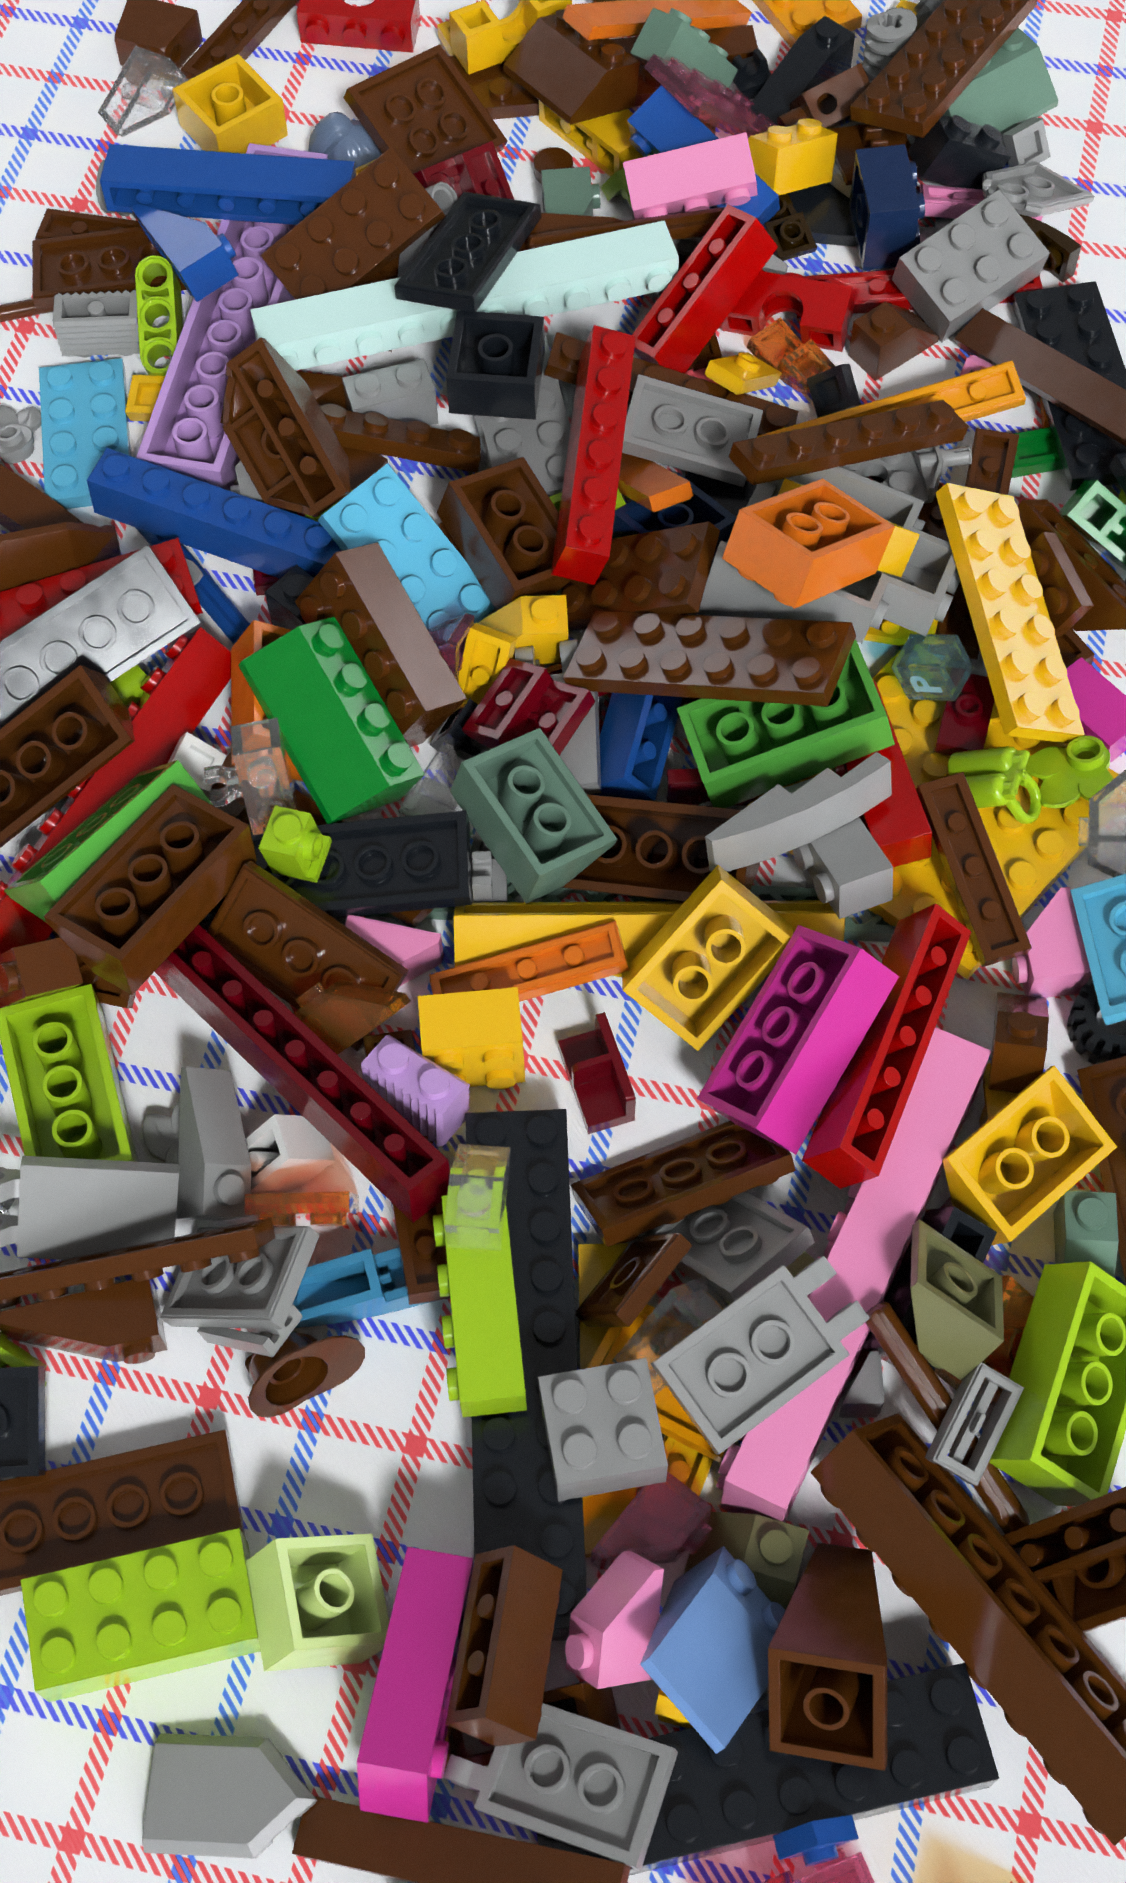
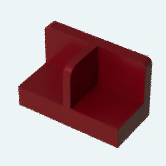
(598, 1077)

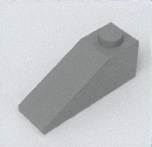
(211, 1148)

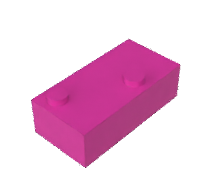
(798, 1037)
(407, 1715)

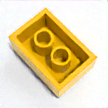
(707, 958)

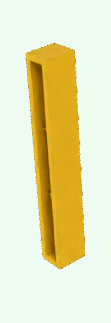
(500, 927)

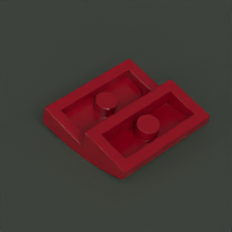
(471, 171)
(527, 700)

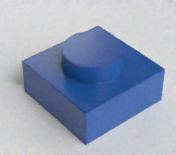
(816, 1839)

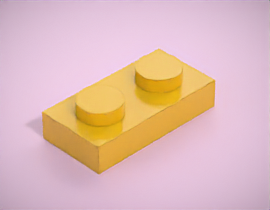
(484, 658)

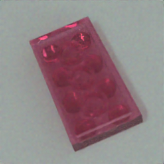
(708, 99)

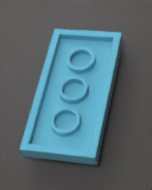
(79, 420)
(416, 548)

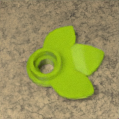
(1071, 771)

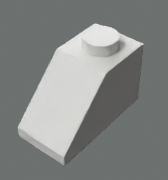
(286, 1154)

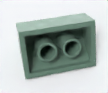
(1009, 87)
(531, 814)

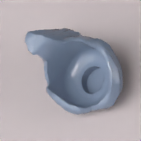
(343, 140)

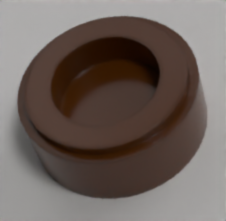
(551, 159)

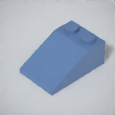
(714, 1646)

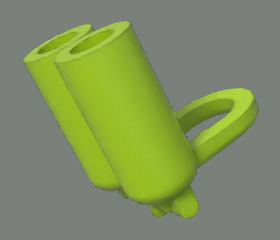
(995, 779)

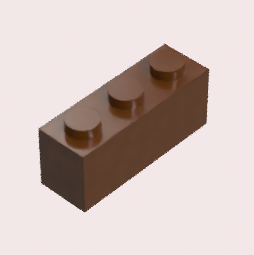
(505, 1647)

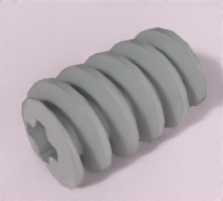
(885, 37)

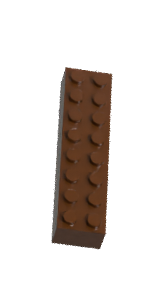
(988, 1609)

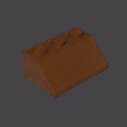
(574, 74)
(504, 531)

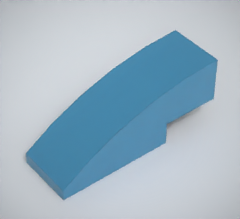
(352, 1288)

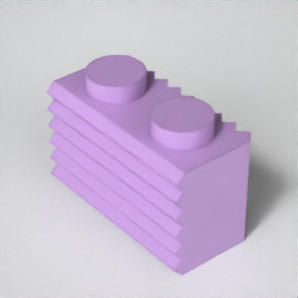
(417, 1089)

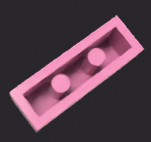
(692, 178)

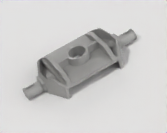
(915, 471)

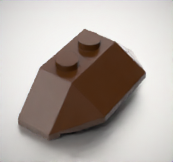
(282, 433)
(53, 550)
(1099, 579)
(1081, 1558)

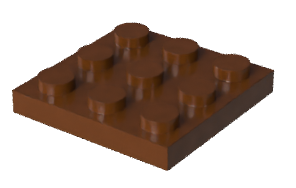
(423, 111)

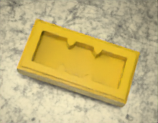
(742, 373)

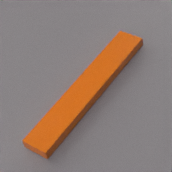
(628, 17)

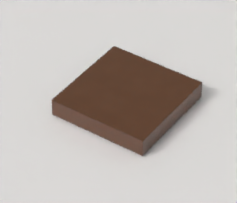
(633, 1280)

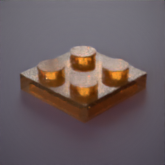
(321, 1207)

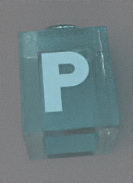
(932, 667)

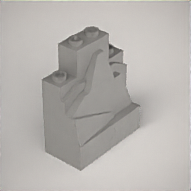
(905, 600)

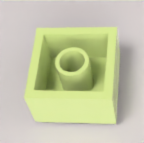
(318, 1601)

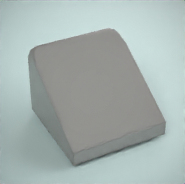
(867, 1392)

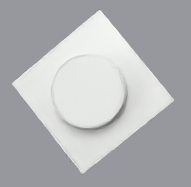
(195, 756)

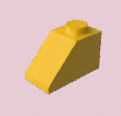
(536, 623)

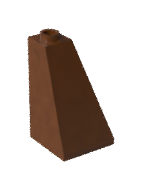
(831, 1664)

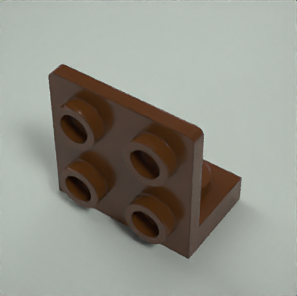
(1062, 588)

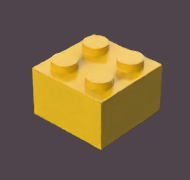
(230, 108)
(475, 1035)

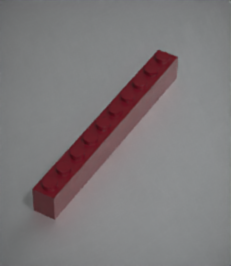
(308, 1074)

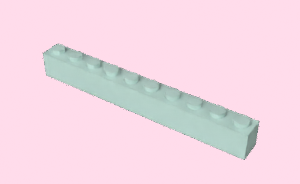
(534, 284)

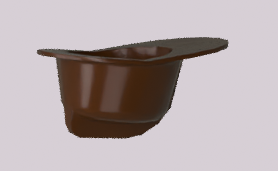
(301, 1371)

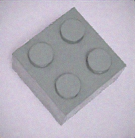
(602, 1429)

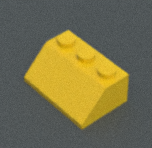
(1026, 1156)

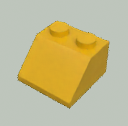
(794, 155)

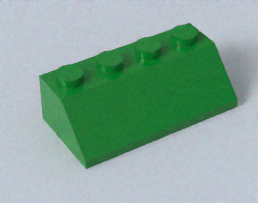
(332, 720)

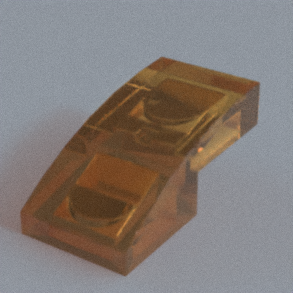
(785, 352)

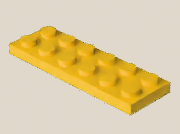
(1009, 615)

